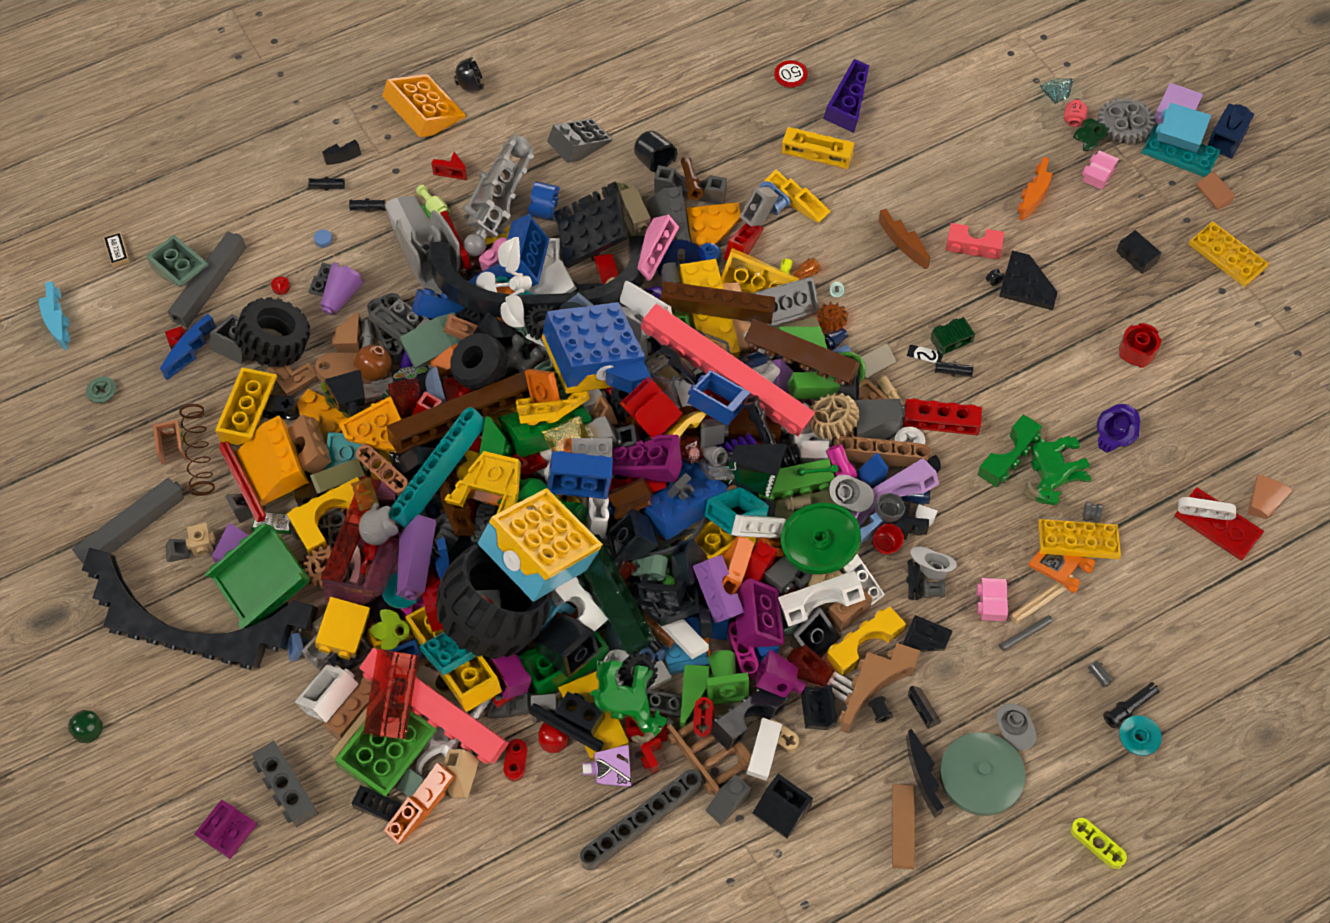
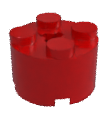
(1139, 345)

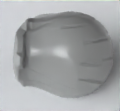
(375, 525)

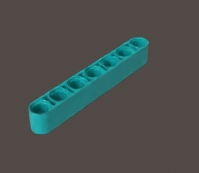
(437, 467)

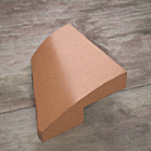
(1267, 496)

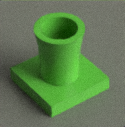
(725, 684)

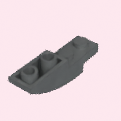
(665, 703)

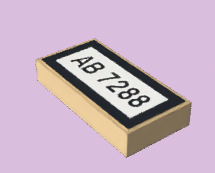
(116, 249)

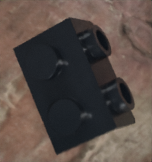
(819, 707)

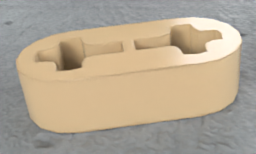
(787, 734)

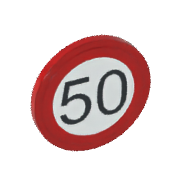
(791, 74)

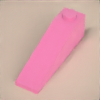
(656, 242)

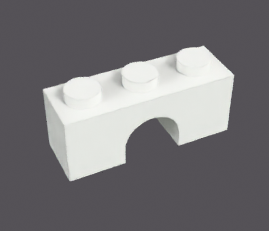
(588, 611)

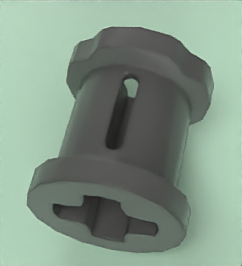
(933, 588)

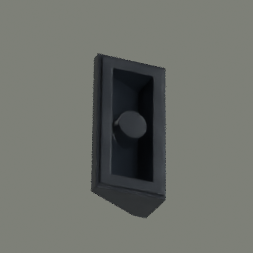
(923, 707)

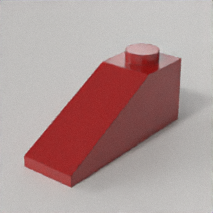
(744, 239)

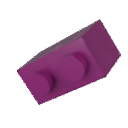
(511, 675)

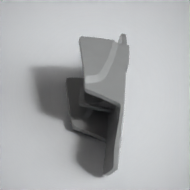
(414, 236)

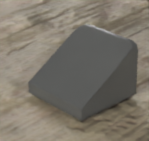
(176, 550)

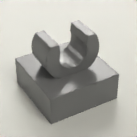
(681, 486)

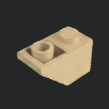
(464, 767)

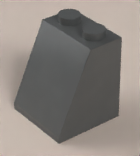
(879, 418)

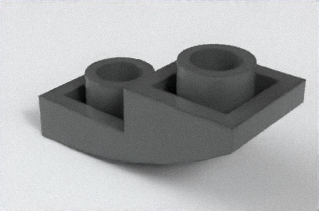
(319, 282)

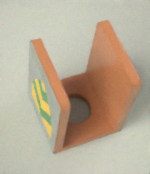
(160, 434)

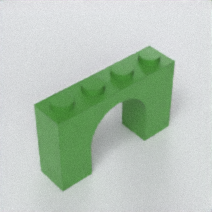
(808, 384)

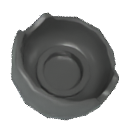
(890, 507)

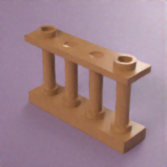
(711, 786)

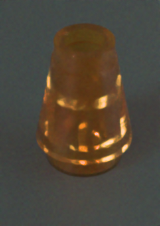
(807, 269)

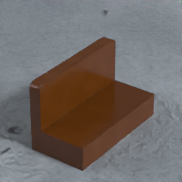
(632, 495)

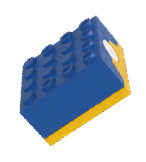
(587, 343)

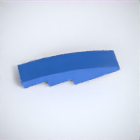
(183, 351)

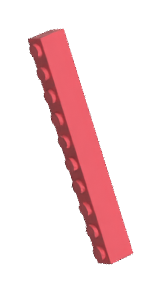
(708, 356)

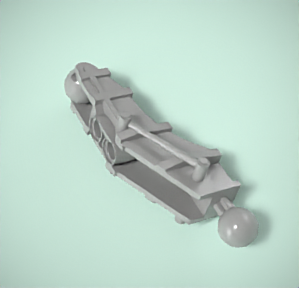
(481, 200)

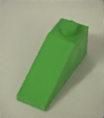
(693, 688)

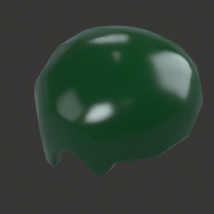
(85, 726)

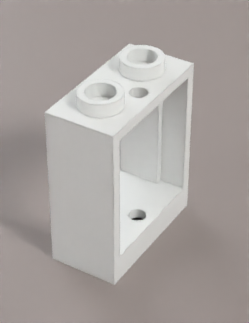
(327, 692)

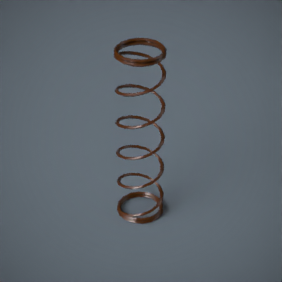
(199, 482)

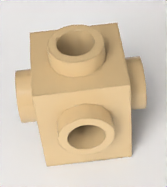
(200, 539)

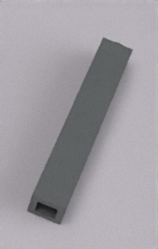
(206, 281)
(132, 519)

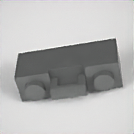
(785, 577)

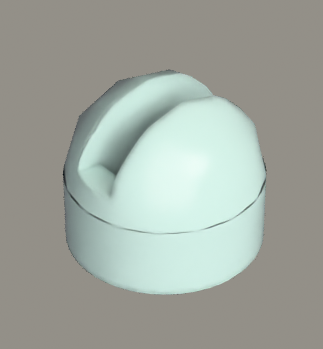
(841, 289)

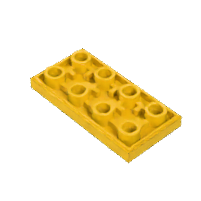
(1228, 254)
(1079, 539)
(610, 730)

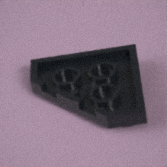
(1027, 282)

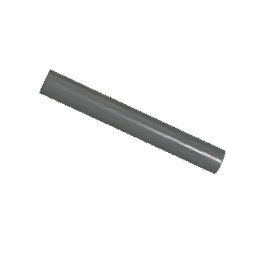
(1026, 633)

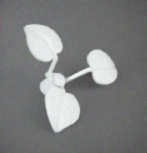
(509, 257)

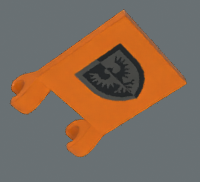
(1061, 567)

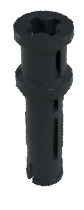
(758, 416)
(1124, 709)

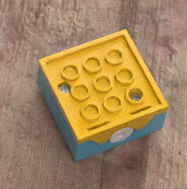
(539, 544)

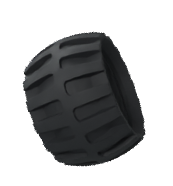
(478, 623)

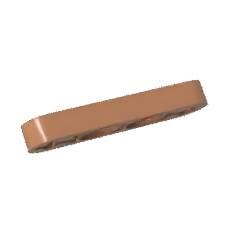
(382, 471)

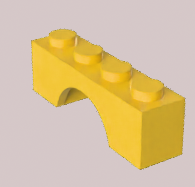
(884, 626)

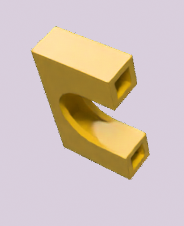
(307, 517)

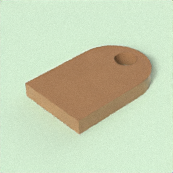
(337, 365)

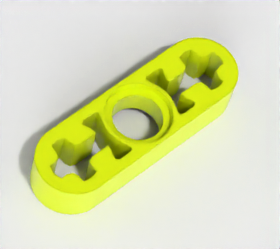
(1115, 849)

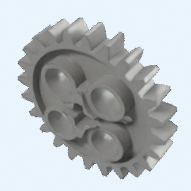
(1126, 119)

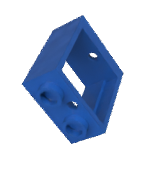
(723, 388)

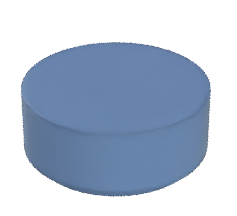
(323, 238)

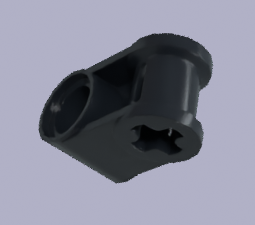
(282, 406)

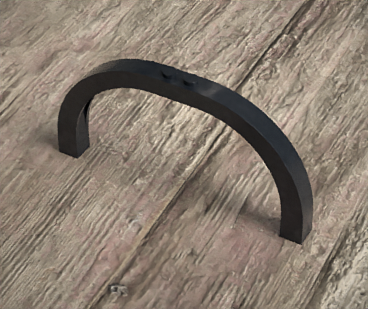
(490, 302)

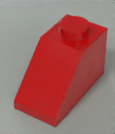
(760, 561)

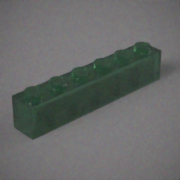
(618, 602)

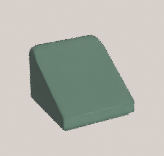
(410, 783)

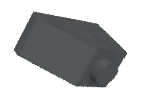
(712, 432)
(729, 799)

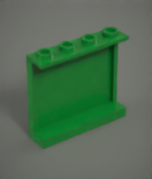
(258, 575)

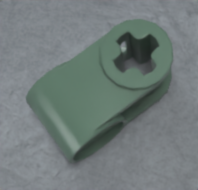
(654, 566)

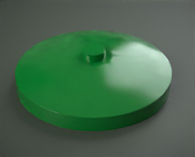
(821, 538)

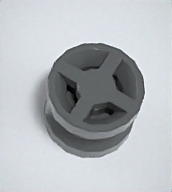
(1092, 512)

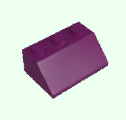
(761, 619)

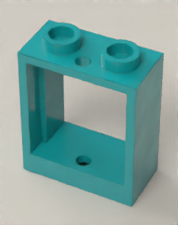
(719, 507)

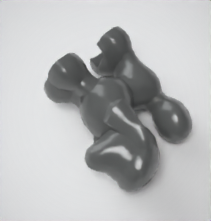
(516, 358)

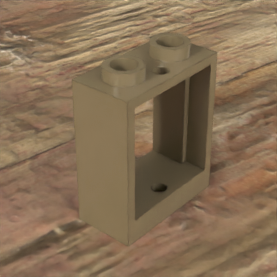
(635, 212)

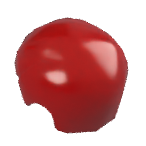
(887, 539)
(551, 739)

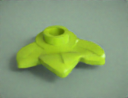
(387, 629)

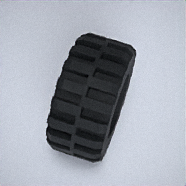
(268, 348)

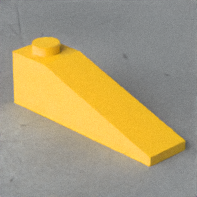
(752, 273)

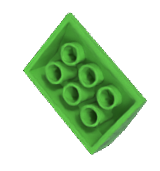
(383, 760)

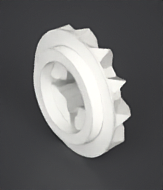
(911, 433)

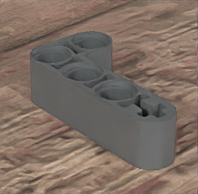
(387, 343)

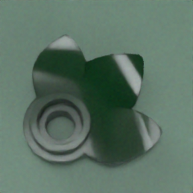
(1088, 135)

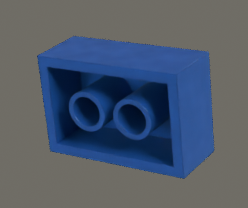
(580, 474)

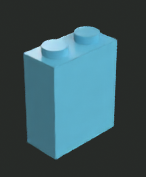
(1182, 127)

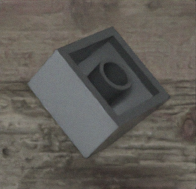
(224, 342)

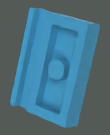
(677, 659)

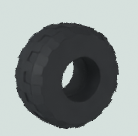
(468, 354)

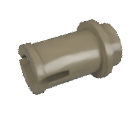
(797, 503)

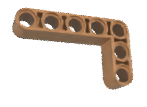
(892, 452)

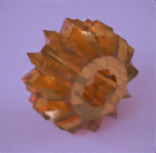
(832, 316)

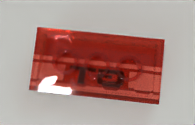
(390, 694)

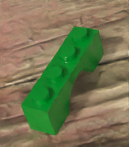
(997, 466)

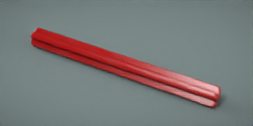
(242, 481)

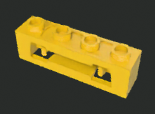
(817, 147)

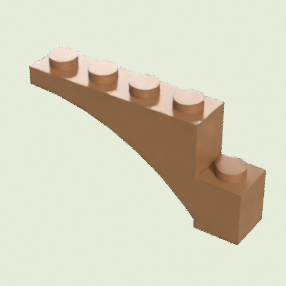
(875, 675)

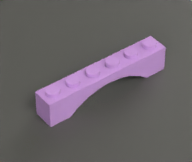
(912, 480)

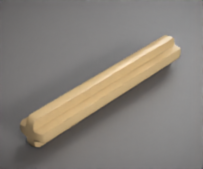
(1038, 601)

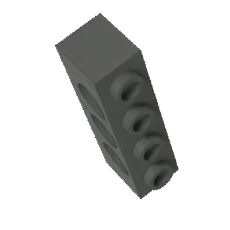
(303, 808)

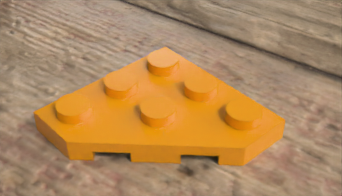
(712, 222)
(315, 406)
(370, 425)

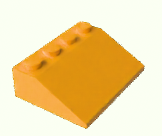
(422, 104)
(272, 461)

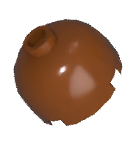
(373, 362)

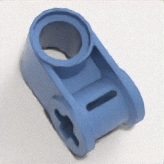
(782, 200)

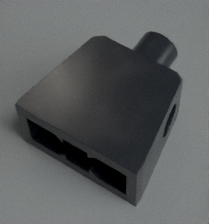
(346, 391)

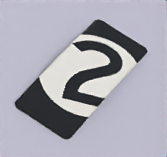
(924, 354)

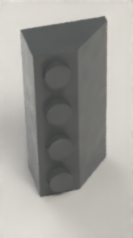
(670, 202)

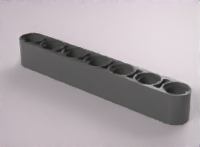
(637, 829)

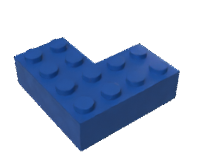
(675, 515)

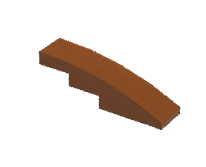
(905, 241)

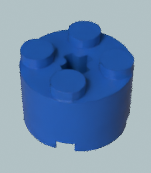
(543, 200)

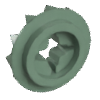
(101, 383)

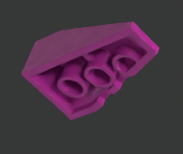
(653, 459)

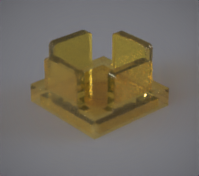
(560, 436)

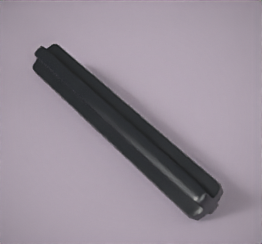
(566, 727)

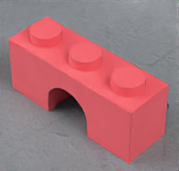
(961, 242)

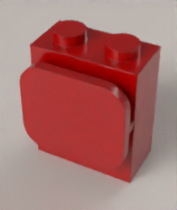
(651, 408)

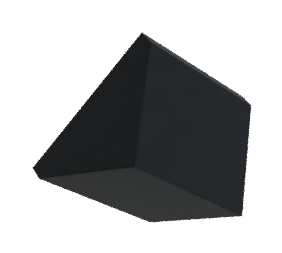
(815, 633)

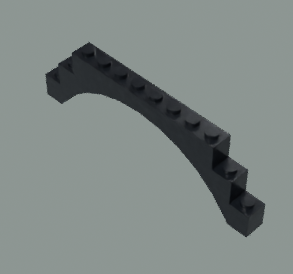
(239, 646)

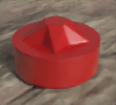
(280, 285)

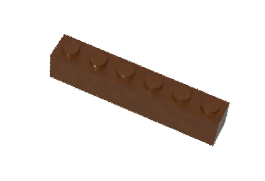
(718, 302)
(802, 352)

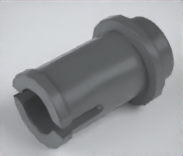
(1100, 673)

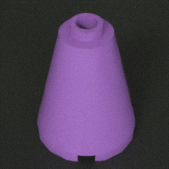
(339, 288)

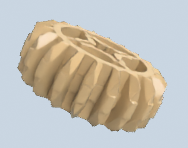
(834, 416)

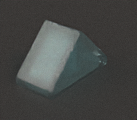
(1057, 89)

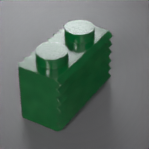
(952, 335)

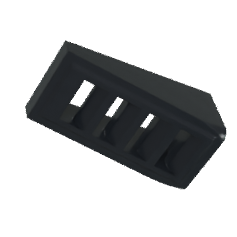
(361, 656)
(357, 804)

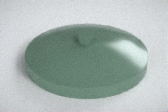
(982, 774)

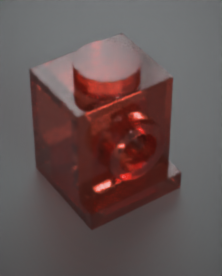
(690, 449)

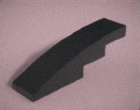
(922, 767)

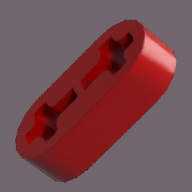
(699, 717)

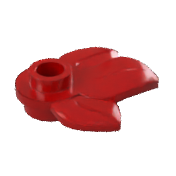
(370, 552)

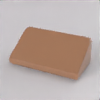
(1216, 190)

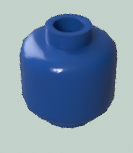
(711, 252)

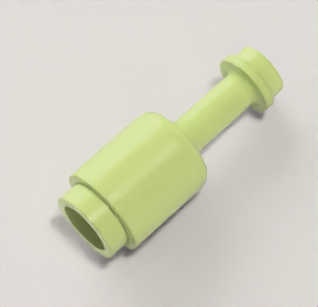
(432, 202)

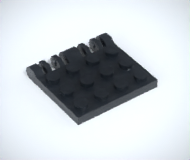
(593, 227)

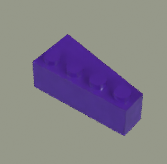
(846, 102)

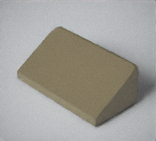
(878, 360)

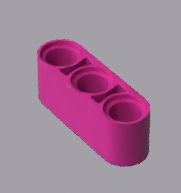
(743, 659)

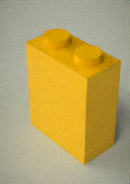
(342, 628)

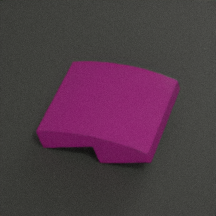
(225, 829)

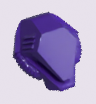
(1118, 427)

